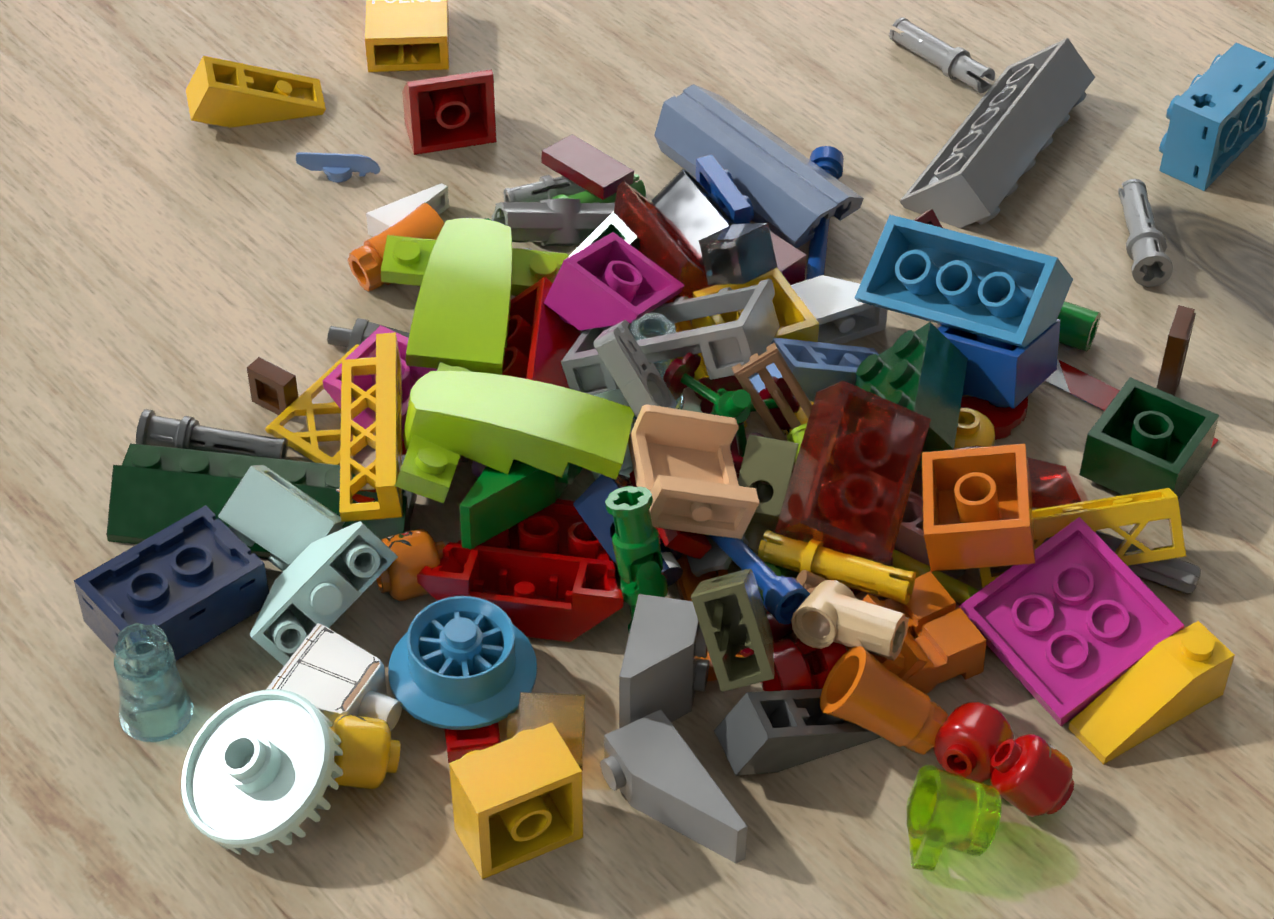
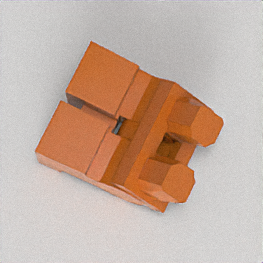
(938, 637)

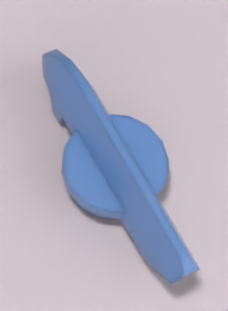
(337, 166)

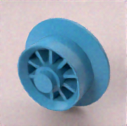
(462, 665)

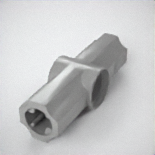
(552, 220)

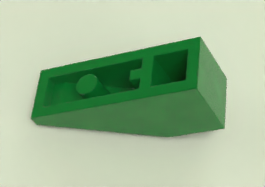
(506, 499)

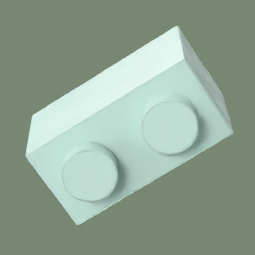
(276, 516)

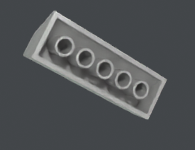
(1001, 137)

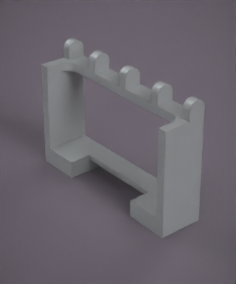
(720, 344)

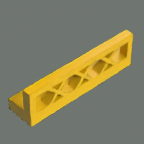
(382, 435)
(1113, 513)

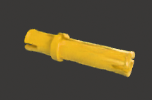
(837, 566)

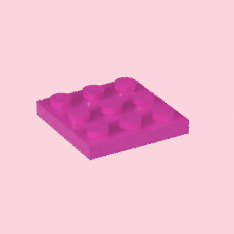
(1070, 620)

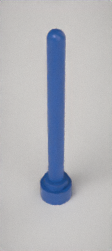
(831, 161)
(780, 593)

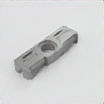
(631, 370)

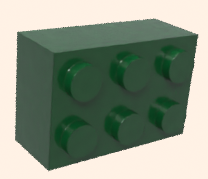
(922, 375)

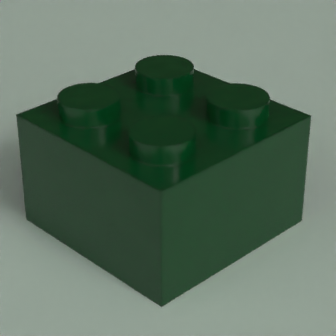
(1148, 441)

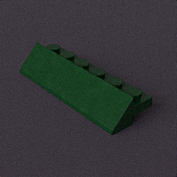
(168, 483)

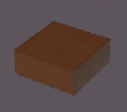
(271, 386)

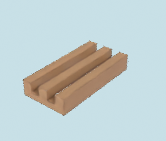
(759, 364)

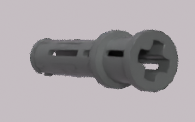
(191, 435)

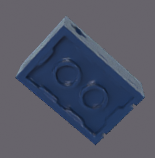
(184, 579)

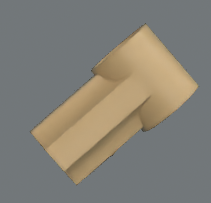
(837, 616)

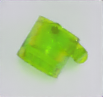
(951, 815)

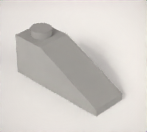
(671, 785)

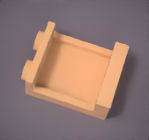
(690, 471)

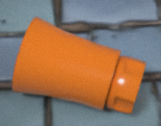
(367, 259)
(881, 702)

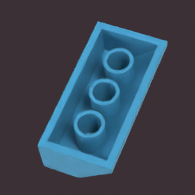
(964, 282)

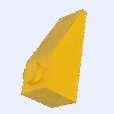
(245, 94)
(1155, 692)

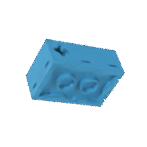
(1218, 116)

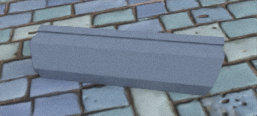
(777, 178)

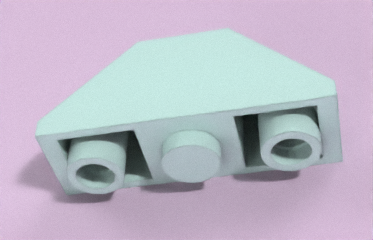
(319, 588)

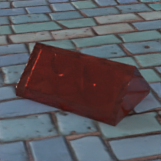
(660, 240)

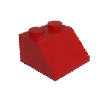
(450, 111)

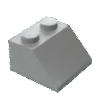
(662, 660)

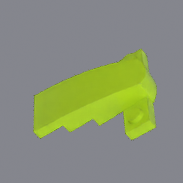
(464, 291)
(505, 420)

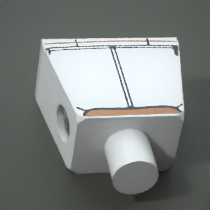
(338, 678)

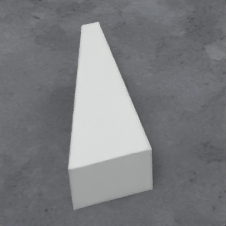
(390, 214)

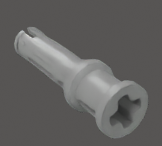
(1145, 243)

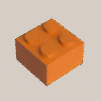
(977, 507)

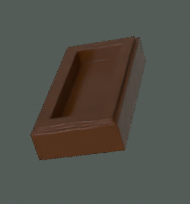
(1176, 350)

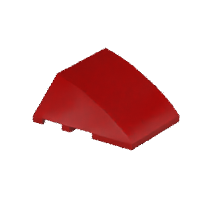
(540, 572)

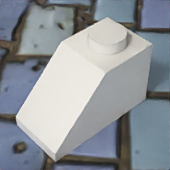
(837, 310)

